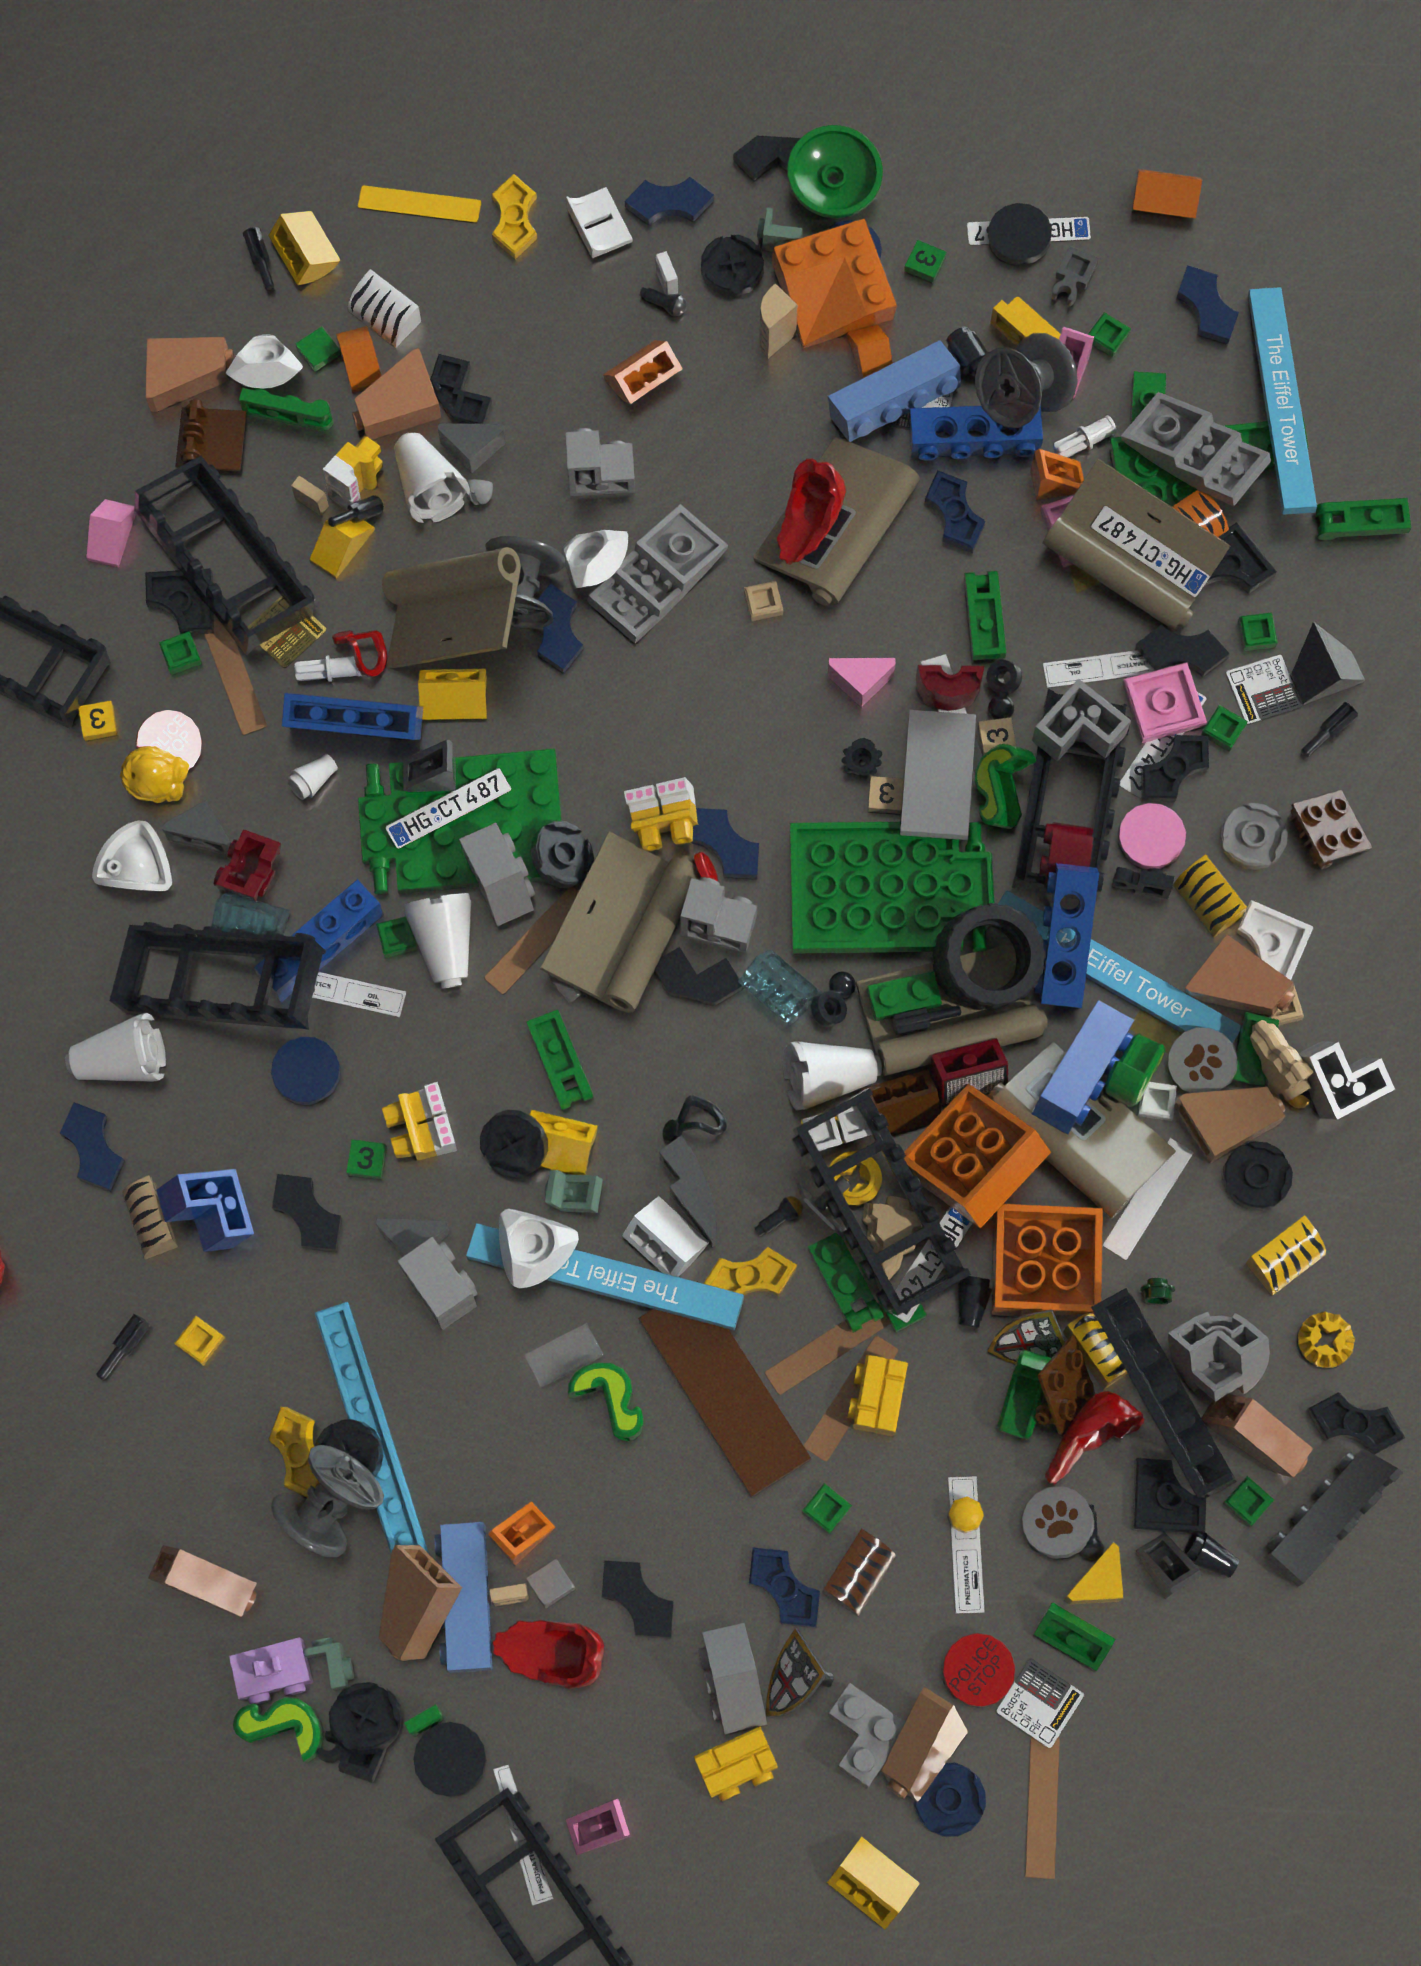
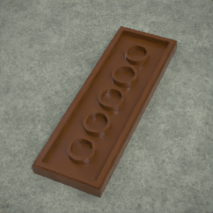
(728, 1398)

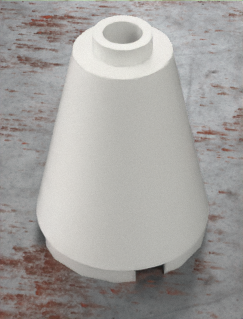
(428, 480)
(442, 935)
(120, 1053)
(827, 1071)

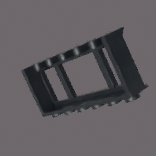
(245, 528)
(62, 639)
(1104, 818)
(214, 941)
(911, 1187)
(1163, 1394)
(557, 1868)

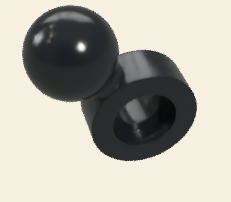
(1001, 705)
(841, 986)

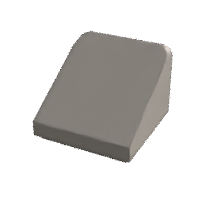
(550, 1583)

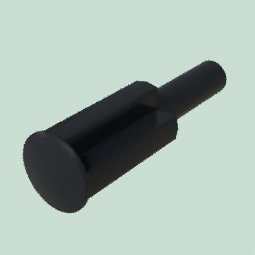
(259, 254)
(359, 511)
(1331, 727)
(921, 1019)
(124, 1343)

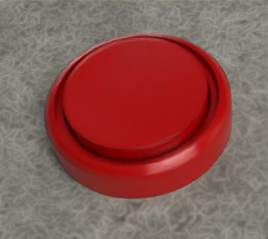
(705, 866)

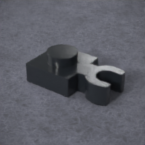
(1150, 882)
(356, 1765)

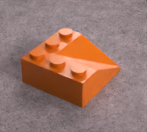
(834, 282)
(975, 1155)
(1046, 1259)

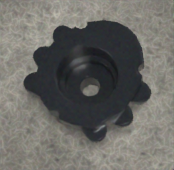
(862, 751)

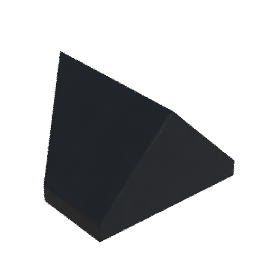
(1324, 667)

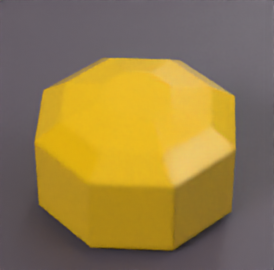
(965, 1514)

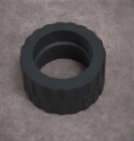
(1027, 946)

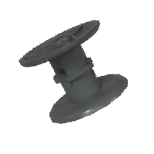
(1020, 380)
(535, 560)
(340, 1484)

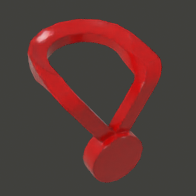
(350, 638)

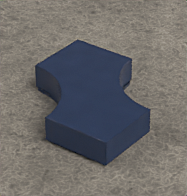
(682, 200)
(1201, 294)
(961, 524)
(559, 642)
(735, 853)
(87, 1132)
(773, 1574)

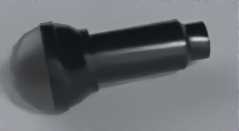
(673, 303)
(1094, 1547)

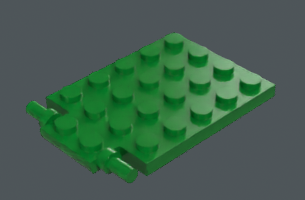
(437, 858)
(882, 890)

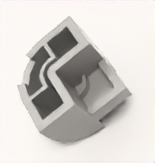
(1219, 1354)

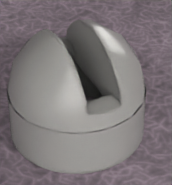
(480, 491)

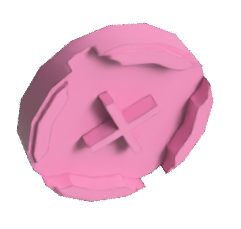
(1151, 836)

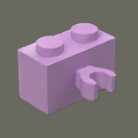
(271, 1670)

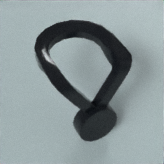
(674, 1128)

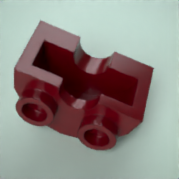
(947, 690)
(1067, 846)
(249, 867)

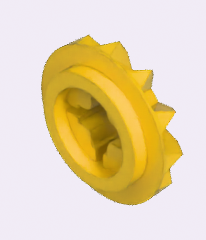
(869, 1172)
(1323, 1355)

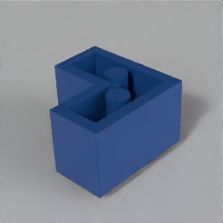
(213, 1202)

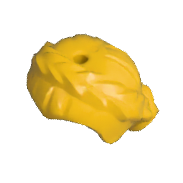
(154, 774)

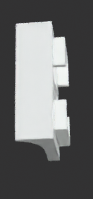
(595, 208)

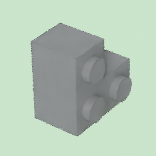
(597, 467)
(1084, 716)
(498, 873)
(717, 919)
(1343, 1087)
(440, 1286)
(732, 1678)
(875, 1733)

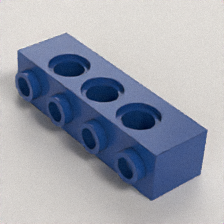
(959, 421)
(1083, 883)
(333, 930)

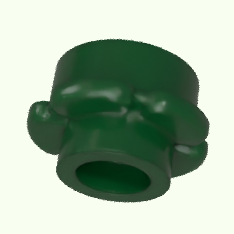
(1157, 1291)

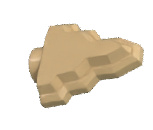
(1280, 1062)
(889, 1224)

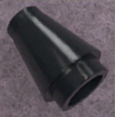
(973, 1299)
(1210, 1555)

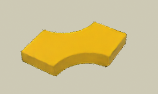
(514, 230)
(764, 1273)
(294, 1439)

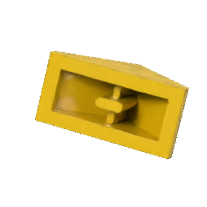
(339, 545)
(1101, 1582)

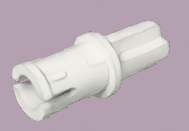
(1085, 437)
(326, 668)

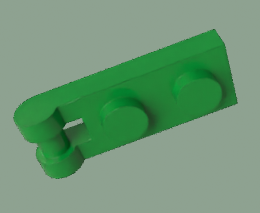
(286, 409)
(1363, 518)
(985, 616)
(559, 1058)
(844, 1281)

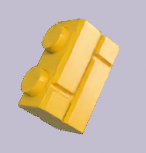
(879, 1395)
(736, 1763)

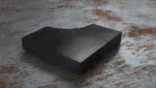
(1242, 562)
(179, 598)
(1162, 1502)

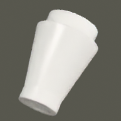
(310, 777)

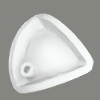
(264, 363)
(594, 556)
(133, 860)
(533, 1247)

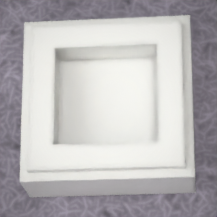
(666, 273)
(1158, 1101)

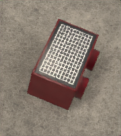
(977, 1064)

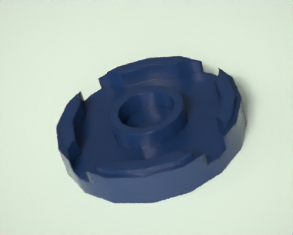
(305, 1070)
(952, 1802)

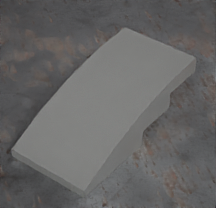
(1196, 448)
(657, 573)
(938, 775)

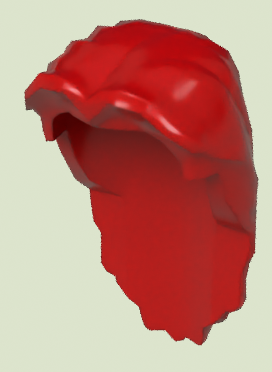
(811, 509)
(1098, 1421)
(551, 1652)

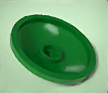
(839, 154)

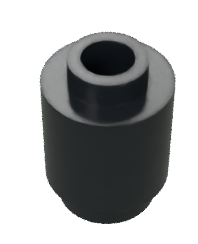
(966, 349)

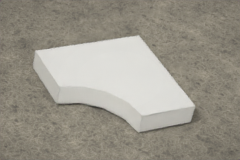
(1275, 937)

